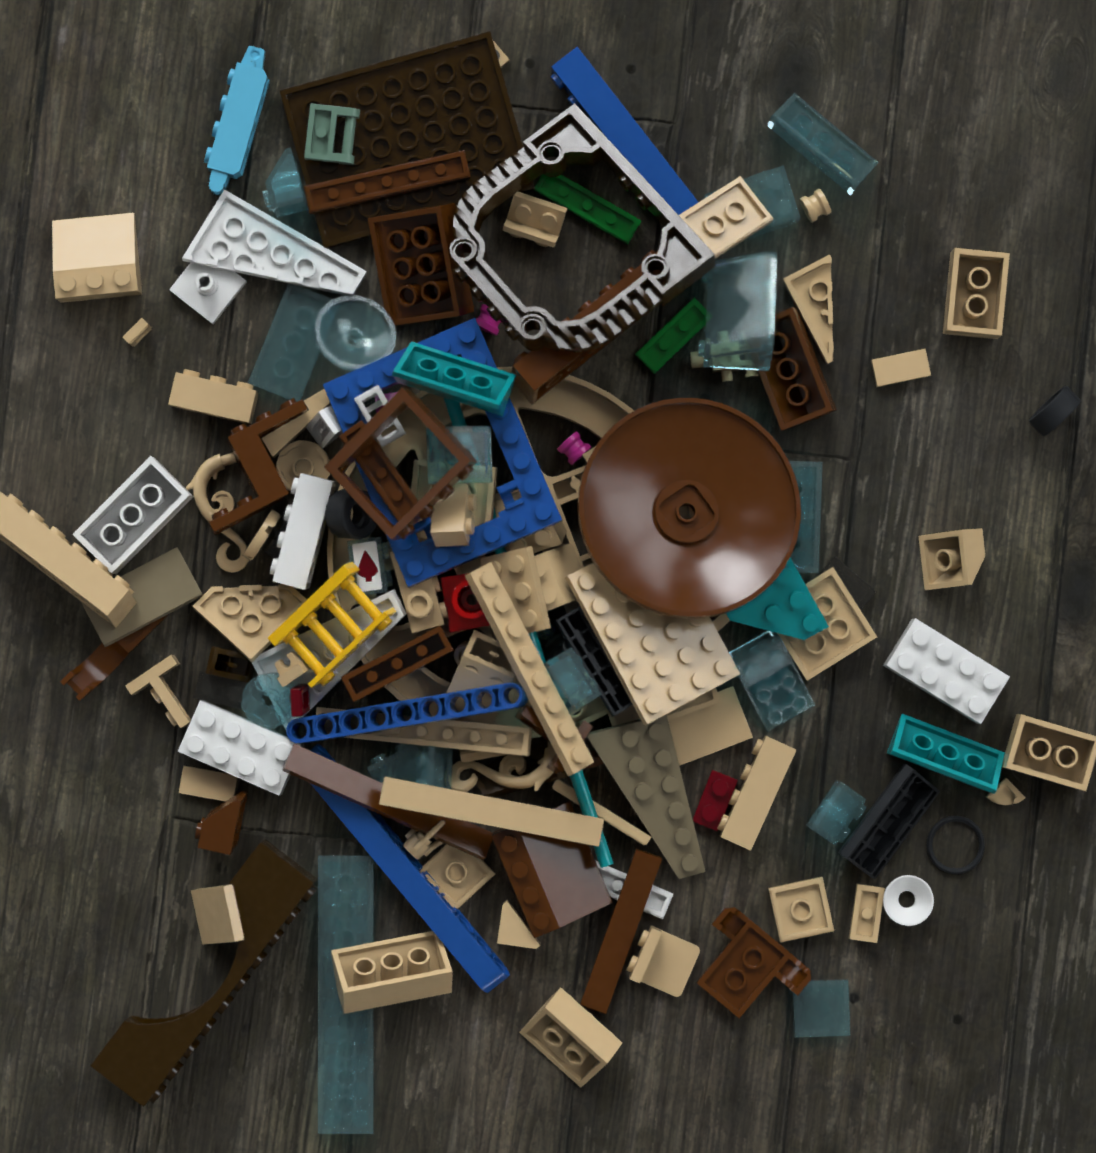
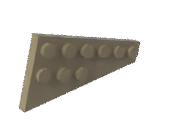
(650, 778)

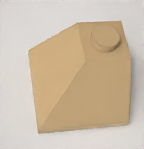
(951, 558)

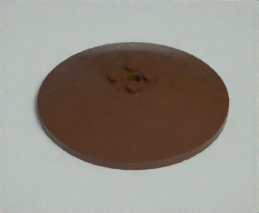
(701, 459)

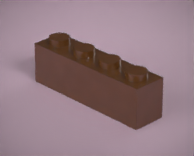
(397, 663)

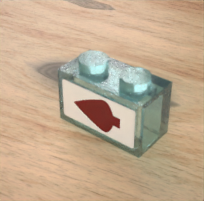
(370, 558)

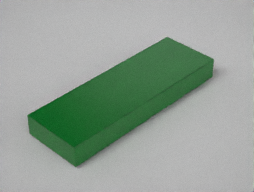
(673, 336)

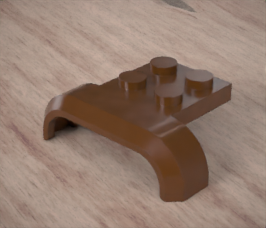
(749, 964)

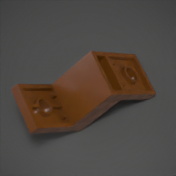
(257, 465)

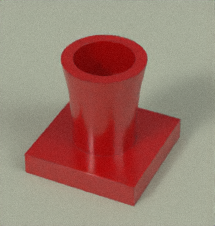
(460, 613)

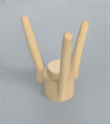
(420, 844)

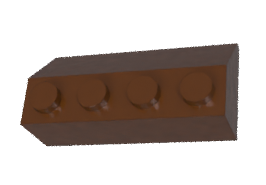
(794, 376)

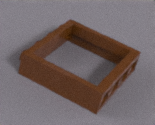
(378, 423)

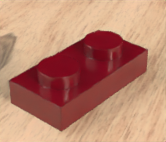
(714, 799)

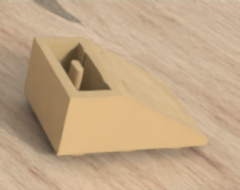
(479, 667)

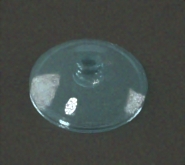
(357, 320)

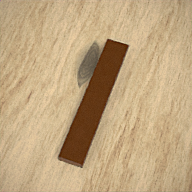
(387, 182)
(621, 931)

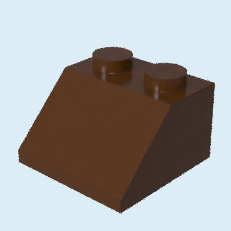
(222, 825)

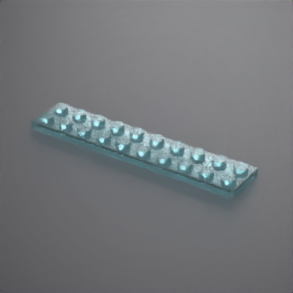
(347, 1038)

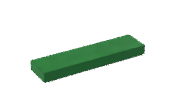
(588, 207)

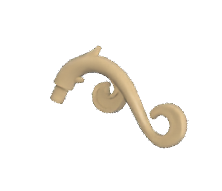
(199, 485)
(504, 775)

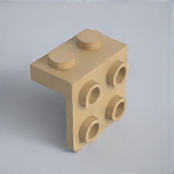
(663, 961)

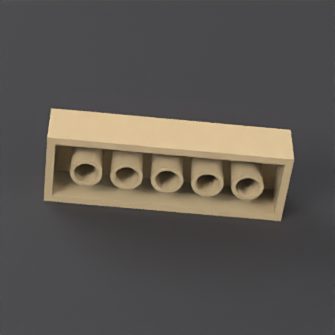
(64, 563)

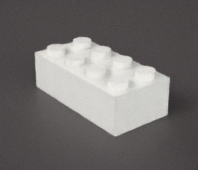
(132, 515)
(303, 532)
(946, 671)
(238, 747)

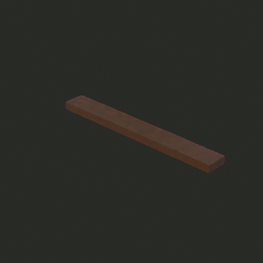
(367, 793)

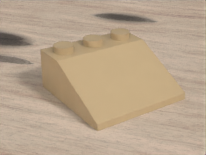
(95, 258)

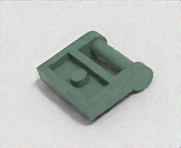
(322, 133)

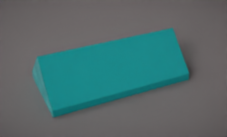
(455, 378)
(947, 753)

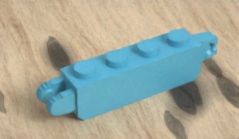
(238, 120)

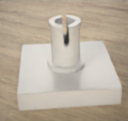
(207, 289)

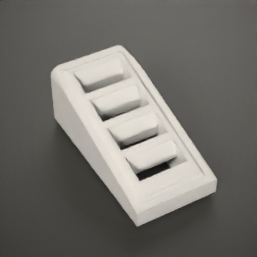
(365, 411)

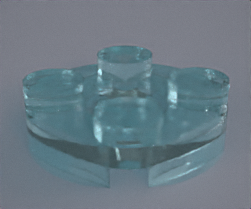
(255, 706)

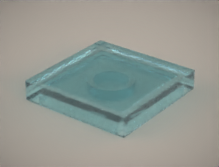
(822, 1009)

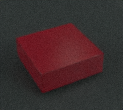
(300, 700)

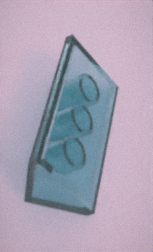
(822, 143)

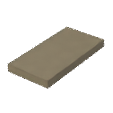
(158, 589)

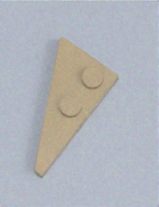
(812, 296)

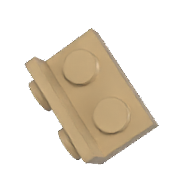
(535, 219)

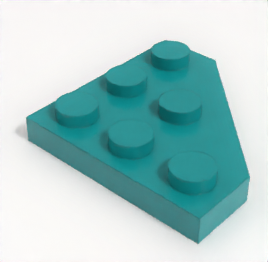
(783, 607)

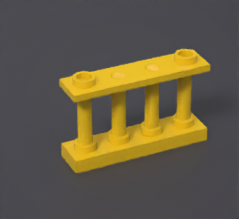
(306, 616)

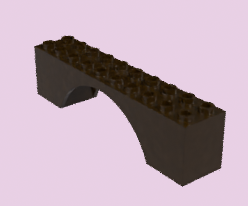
(150, 1049)

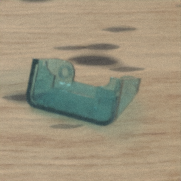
(740, 312)

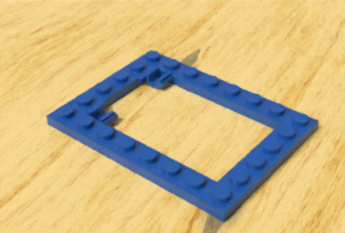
(521, 516)

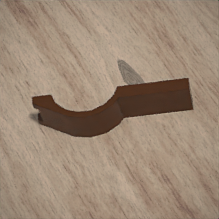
(105, 661)

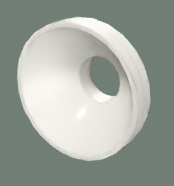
(922, 904)

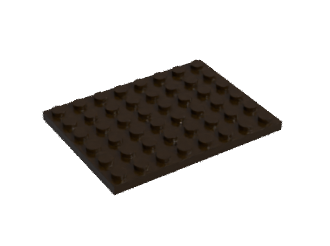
(410, 112)

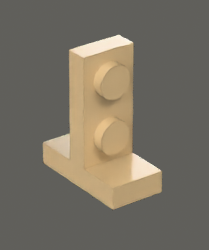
(161, 690)

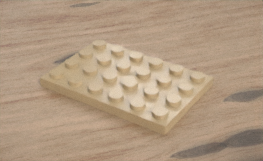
(654, 655)

